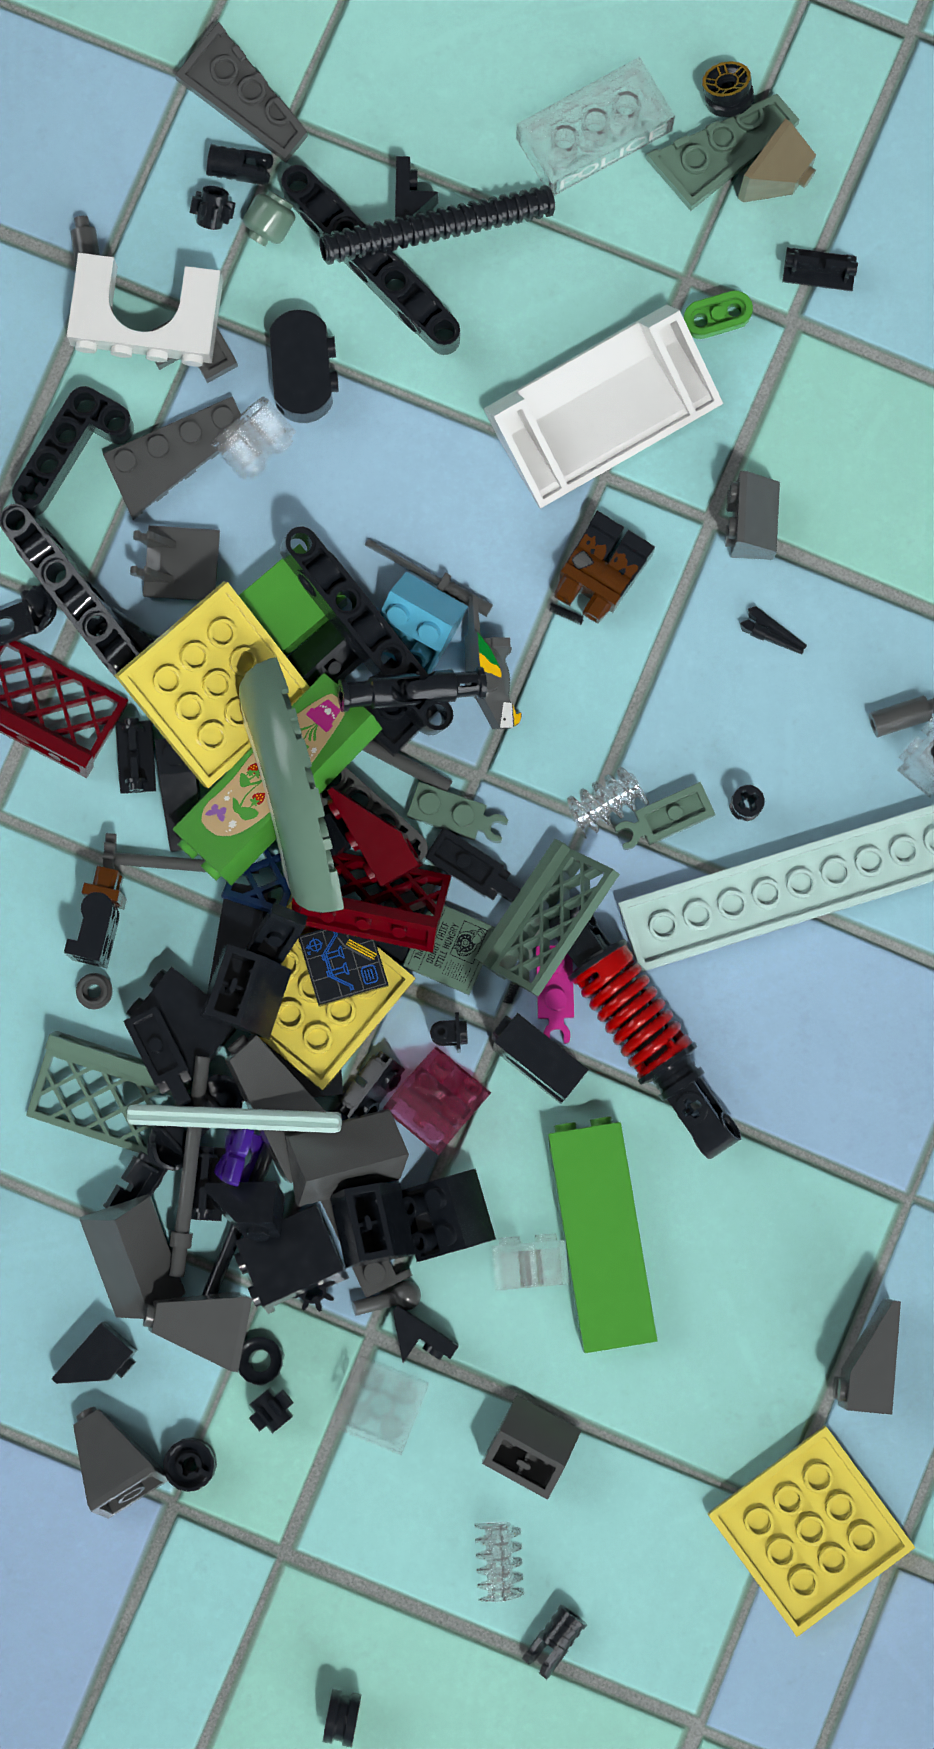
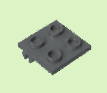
(178, 562)

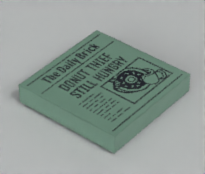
(454, 952)

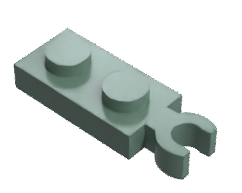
(453, 813)
(668, 816)

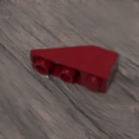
(381, 843)

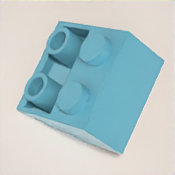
(422, 618)

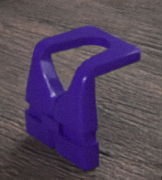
(237, 1144)

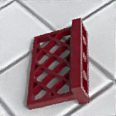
(42, 739)
(379, 922)

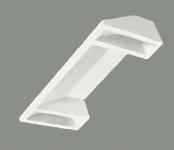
(604, 405)

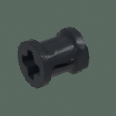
(748, 792)

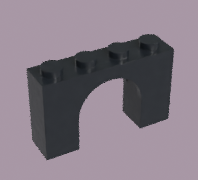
(537, 1057)

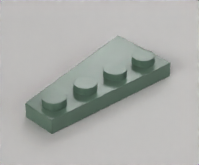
(713, 156)

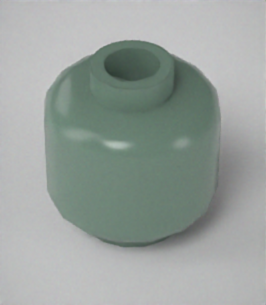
(269, 218)

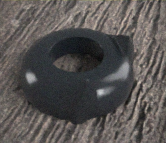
(246, 1369)

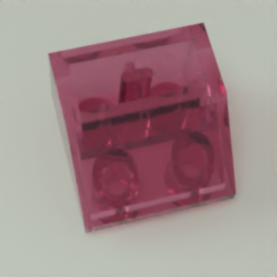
(437, 1100)

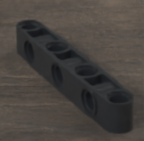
(414, 302)
(74, 593)
(362, 626)

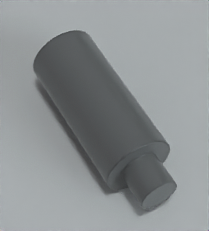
(84, 238)
(901, 716)

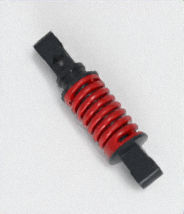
(658, 1046)

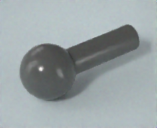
(404, 1294)

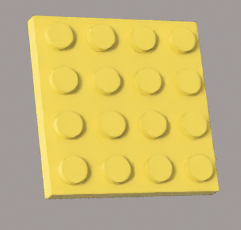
(193, 679)
(326, 1037)
(811, 1530)

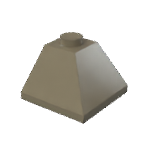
(779, 166)

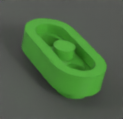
(716, 314)

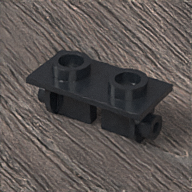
(819, 269)
(135, 756)
(450, 1033)
(381, 1076)
(142, 1180)
(202, 1205)

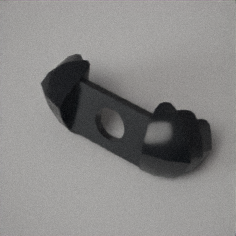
(30, 615)
(167, 1143)

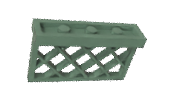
(534, 909)
(108, 1063)

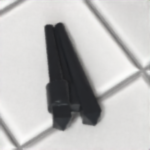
(768, 629)

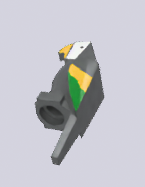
(491, 655)

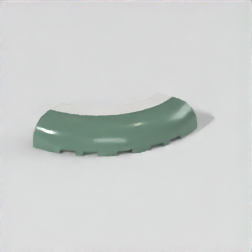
(289, 788)

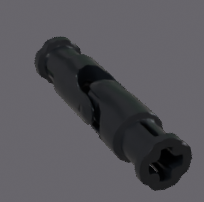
(438, 686)

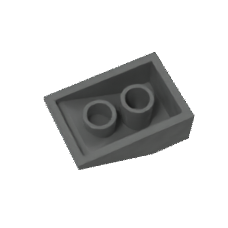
(870, 1369)

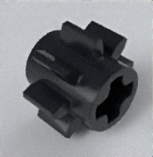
(212, 207)
(317, 1298)
(271, 1410)

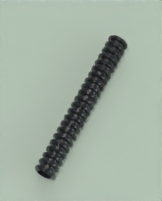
(437, 224)

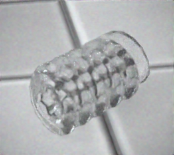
(605, 801)
(499, 1561)

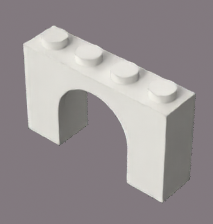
(186, 337)

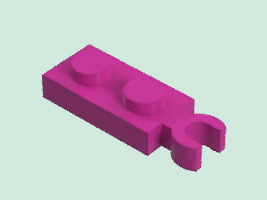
(557, 998)

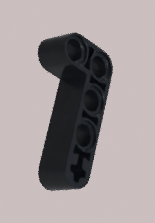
(67, 453)

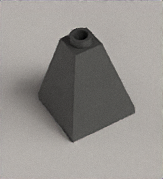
(203, 1324)
(112, 1464)

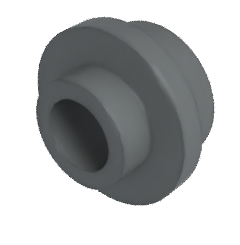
(83, 988)

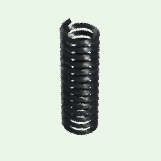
(566, 613)
(512, 994)

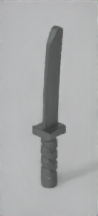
(444, 584)

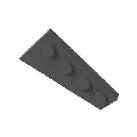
(234, 88)
(166, 456)

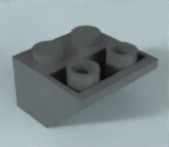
(754, 521)
(531, 1447)

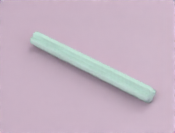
(234, 1118)

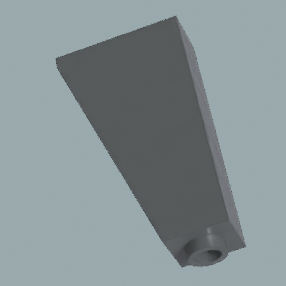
(270, 1086)

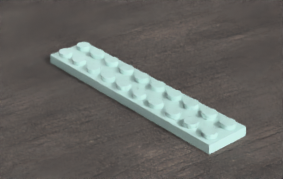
(781, 889)

